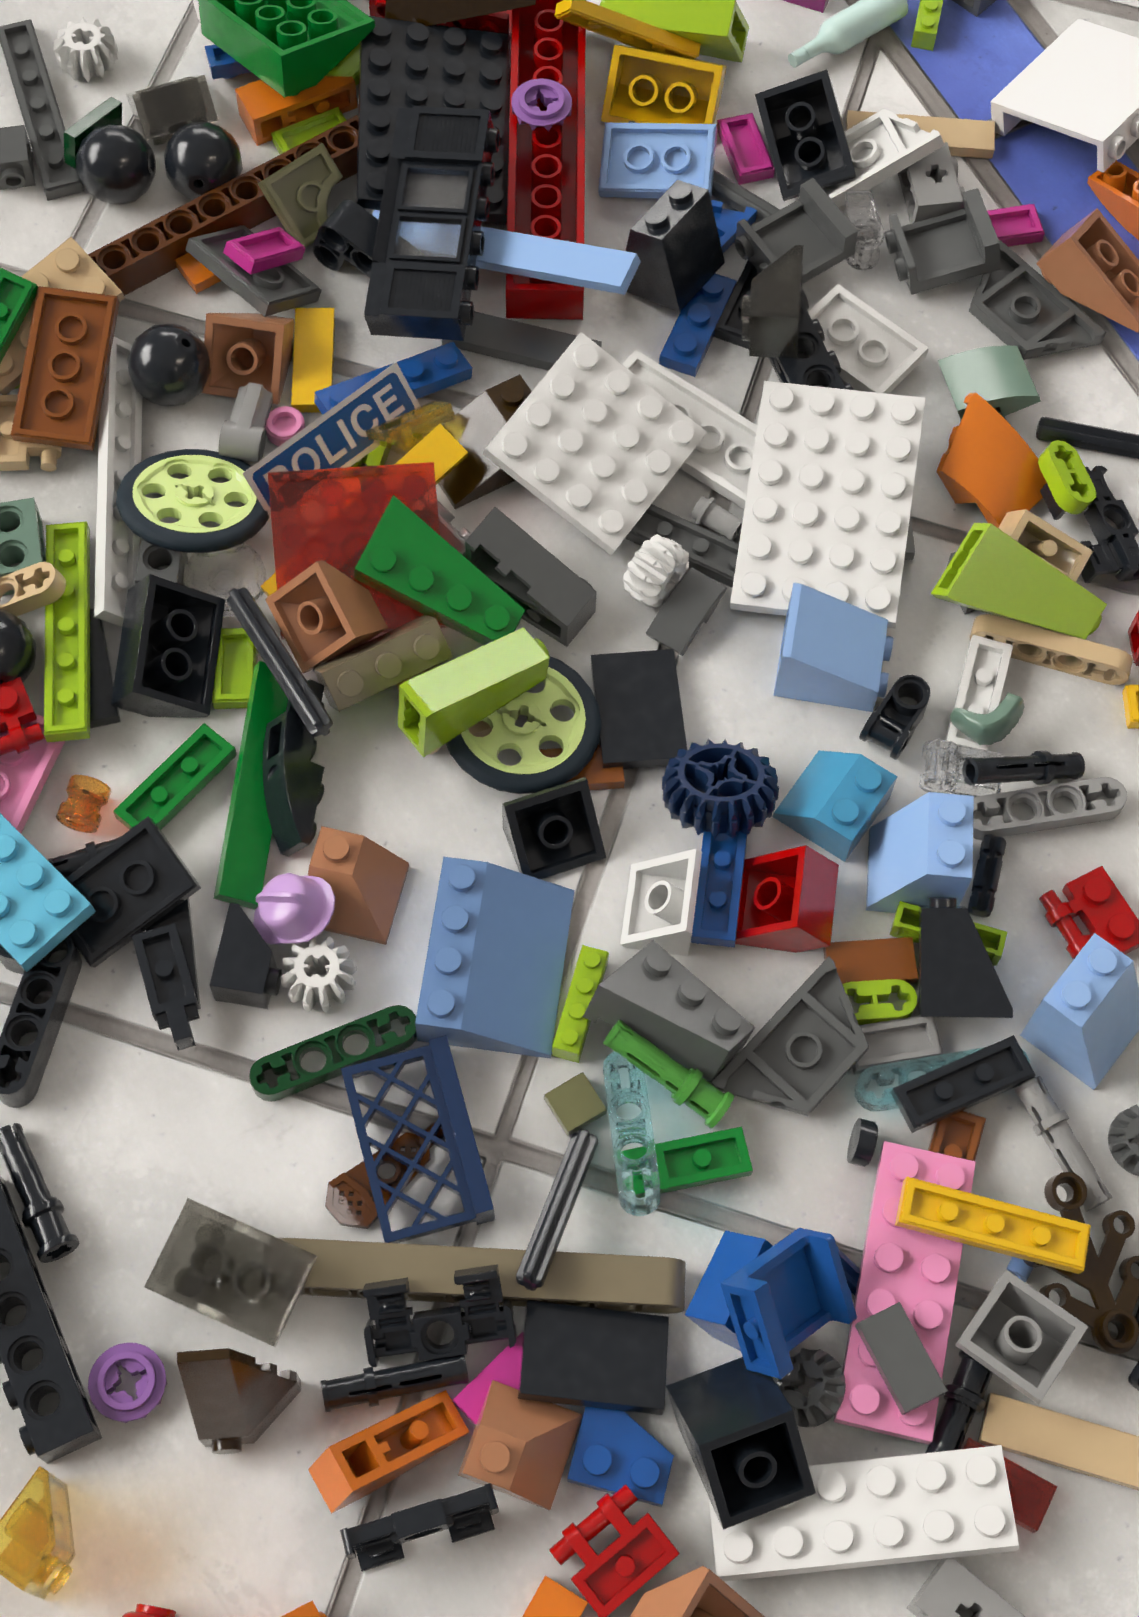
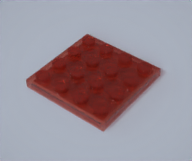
(336, 512)

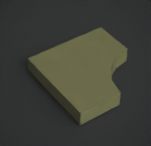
(301, 193)

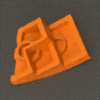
(990, 464)

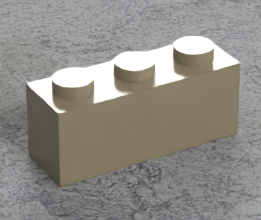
(383, 662)

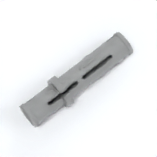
(1058, 1135)

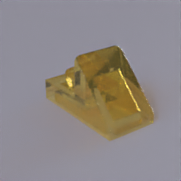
(410, 428)

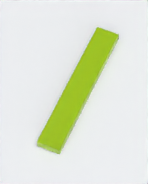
(68, 636)

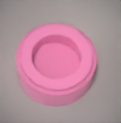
(283, 424)

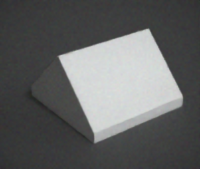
(662, 902)

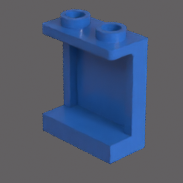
(787, 1298)

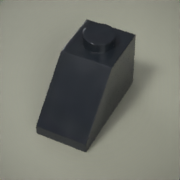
(244, 964)

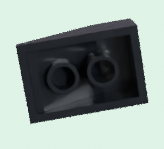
(805, 134)

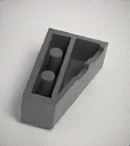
(532, 576)
(671, 1011)

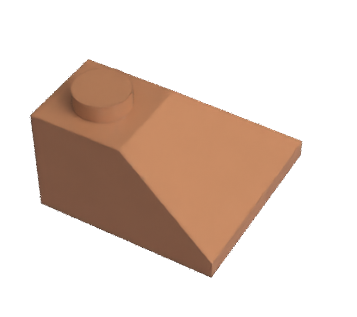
(247, 350)
(324, 614)
(363, 880)
(520, 1445)
(694, 1595)

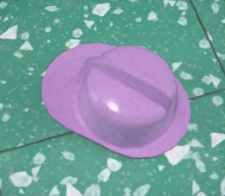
(293, 909)

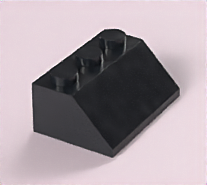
(168, 650)

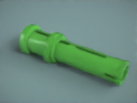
(684, 1084)

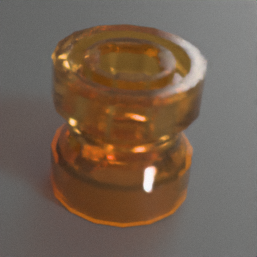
(83, 803)

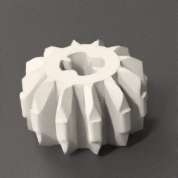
(85, 49)
(656, 570)
(316, 988)

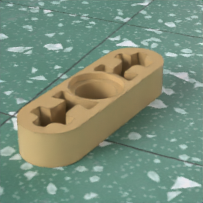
(33, 587)

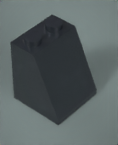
(675, 247)
(741, 1441)

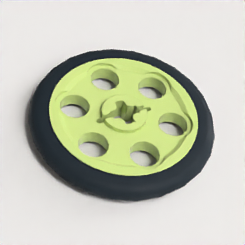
(190, 501)
(535, 771)

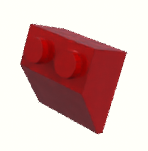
(787, 900)

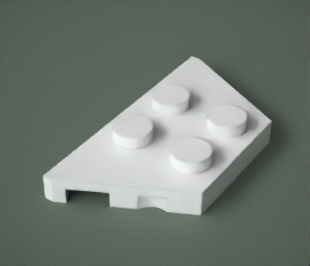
(881, 149)

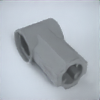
(246, 432)

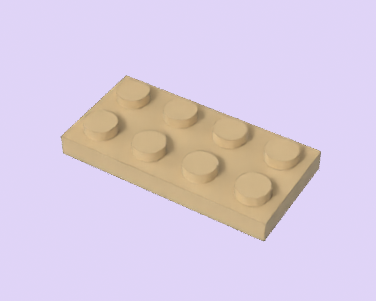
(63, 268)

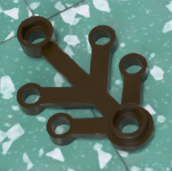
(1097, 1271)

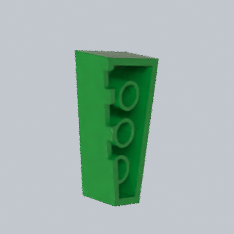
(433, 578)

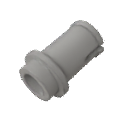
(716, 518)

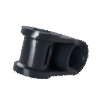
(894, 721)

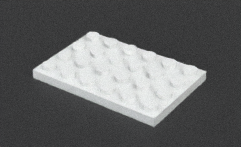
(828, 498)

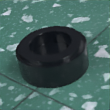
(862, 1142)

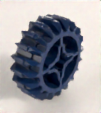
(720, 788)

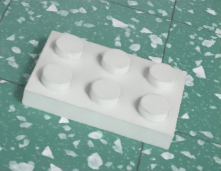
(869, 347)

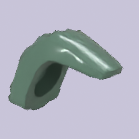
(989, 727)

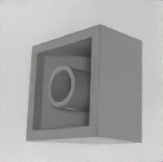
(1022, 1336)

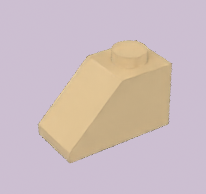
(1046, 542)

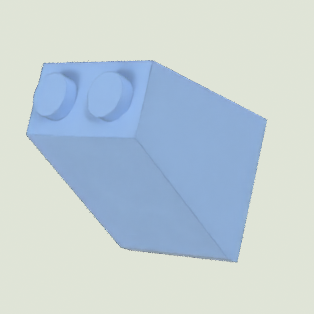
(832, 652)
(921, 852)
(1088, 1012)

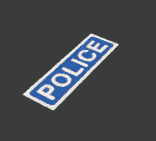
(339, 434)

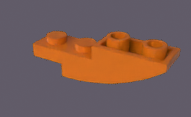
(1119, 194)

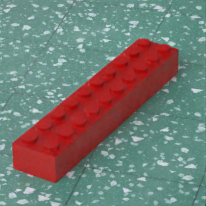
(546, 166)

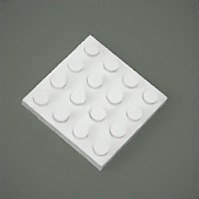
(595, 443)

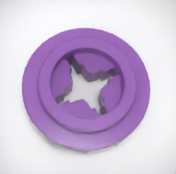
(551, 94)
(106, 1377)

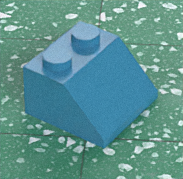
(836, 800)

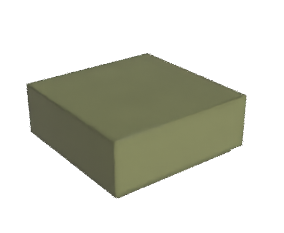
(575, 1104)

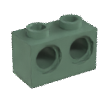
(24, 543)

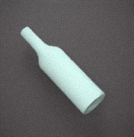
(850, 28)

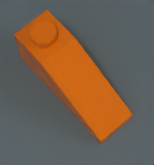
(267, 111)
(386, 1450)

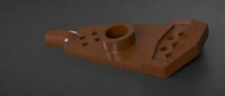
(357, 1182)

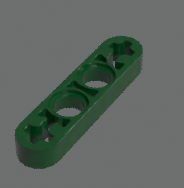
(331, 1045)

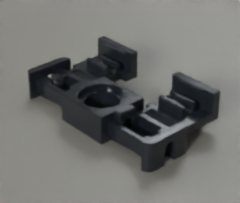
(1115, 547)
(399, 1335)
(381, 1539)

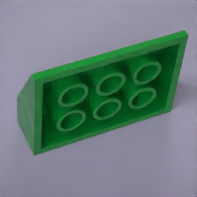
(285, 40)

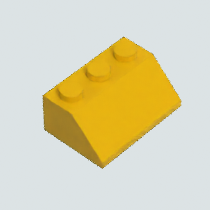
(661, 88)

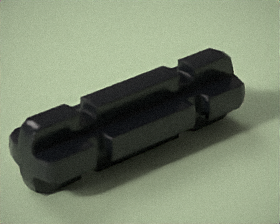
(987, 876)

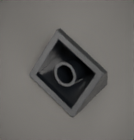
(553, 830)

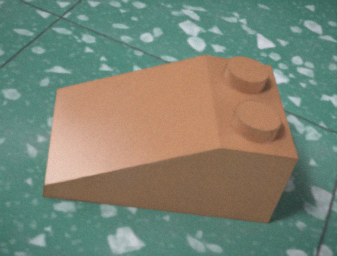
(1095, 270)

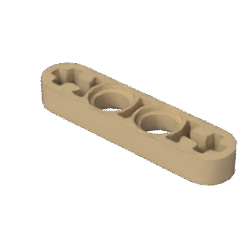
(1056, 649)

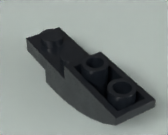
(291, 780)

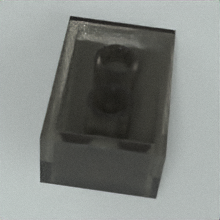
(231, 1272)

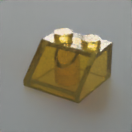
(38, 1536)

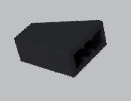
(955, 966)

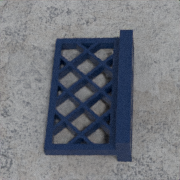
(457, 1133)

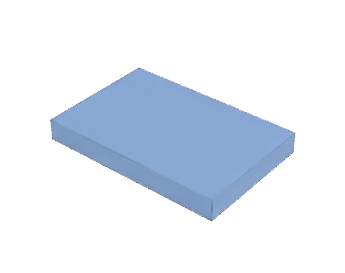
(651, 157)

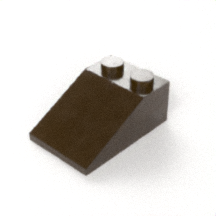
(474, 430)

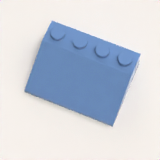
(494, 959)

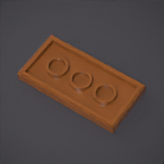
(65, 368)

